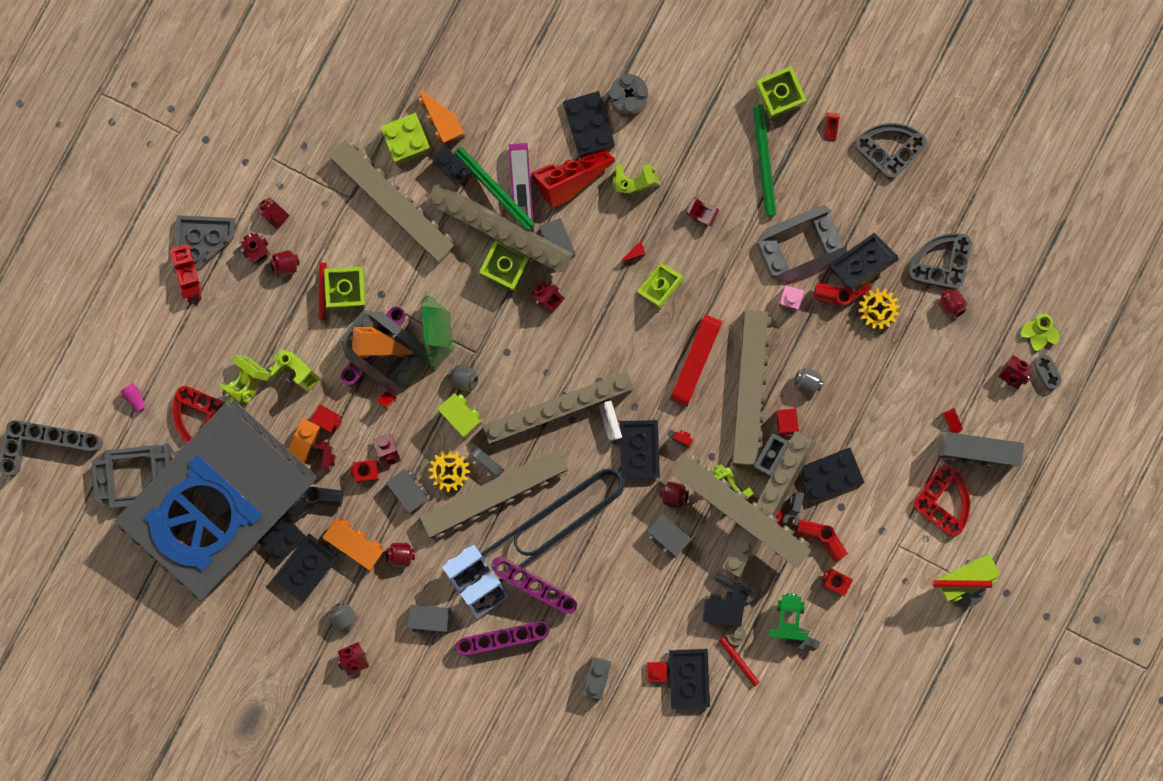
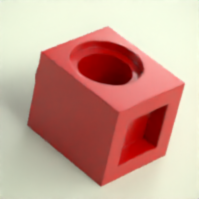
(326, 418)
(787, 422)
(373, 470)
(844, 585)

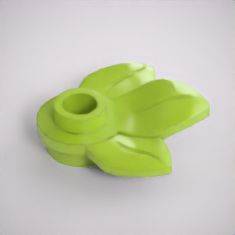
(1040, 335)

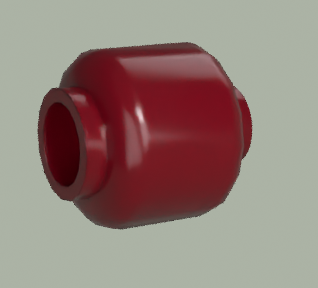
(284, 263)
(953, 303)
(674, 494)
(400, 555)

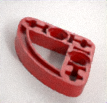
(177, 409)
(932, 498)

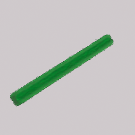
(764, 160)
(495, 189)

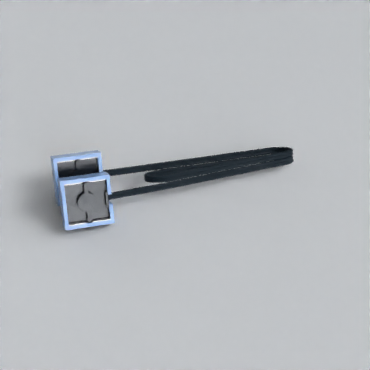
(471, 565)

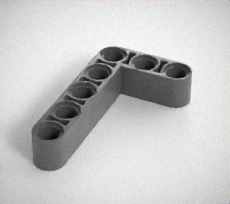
(44, 437)

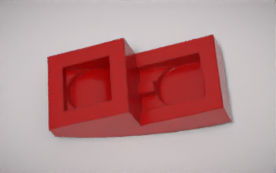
(184, 266)

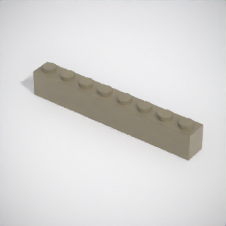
(392, 201)
(499, 228)
(750, 387)
(558, 407)
(493, 493)
(771, 501)
(741, 511)

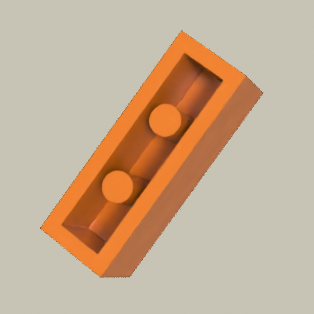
(354, 543)

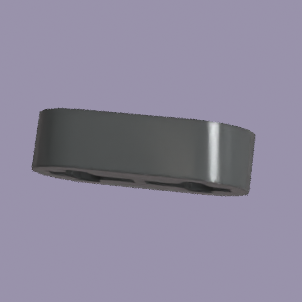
(1052, 370)
(487, 461)

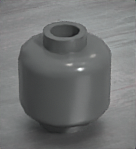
(463, 378)
(808, 381)
(342, 617)

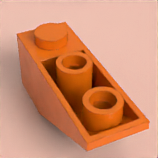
(445, 122)
(371, 341)

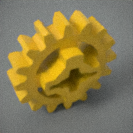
(878, 300)
(458, 462)

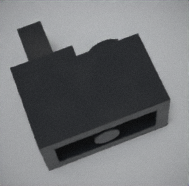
(452, 166)
(725, 610)

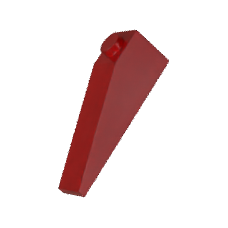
(564, 181)

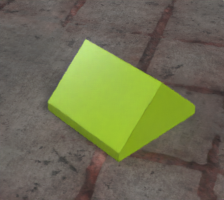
(660, 285)

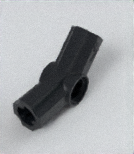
(325, 497)

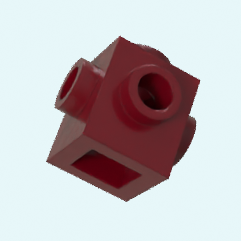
(258, 253)
(547, 296)
(1015, 372)
(352, 659)

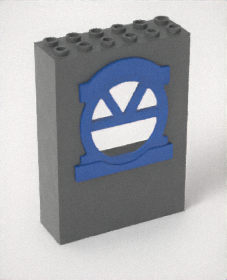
(246, 467)

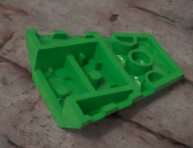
(436, 332)

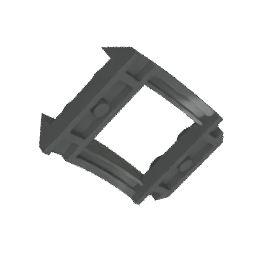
(826, 234)
(403, 369)
(104, 476)

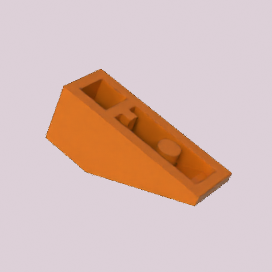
(304, 439)

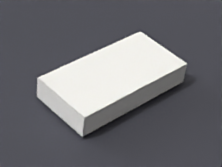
(610, 421)

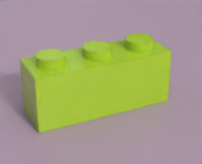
(978, 569)

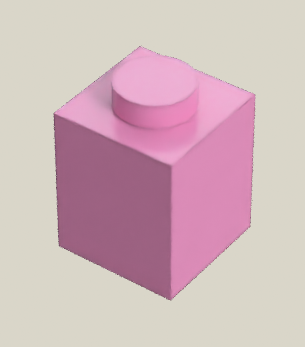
(791, 298)

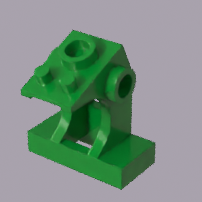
(791, 603)

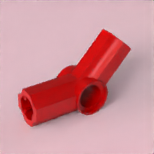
(831, 294)
(813, 531)

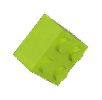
(780, 92)
(405, 139)
(504, 265)
(345, 288)
(460, 416)

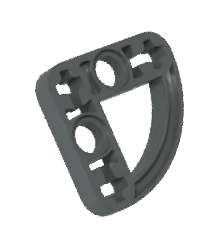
(887, 159)
(946, 274)

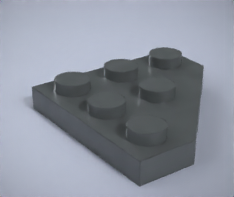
(204, 235)

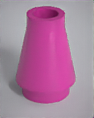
(133, 397)

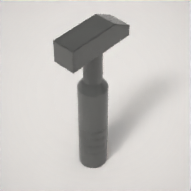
(729, 582)

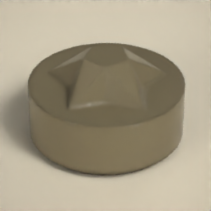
(736, 635)

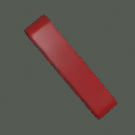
(696, 360)

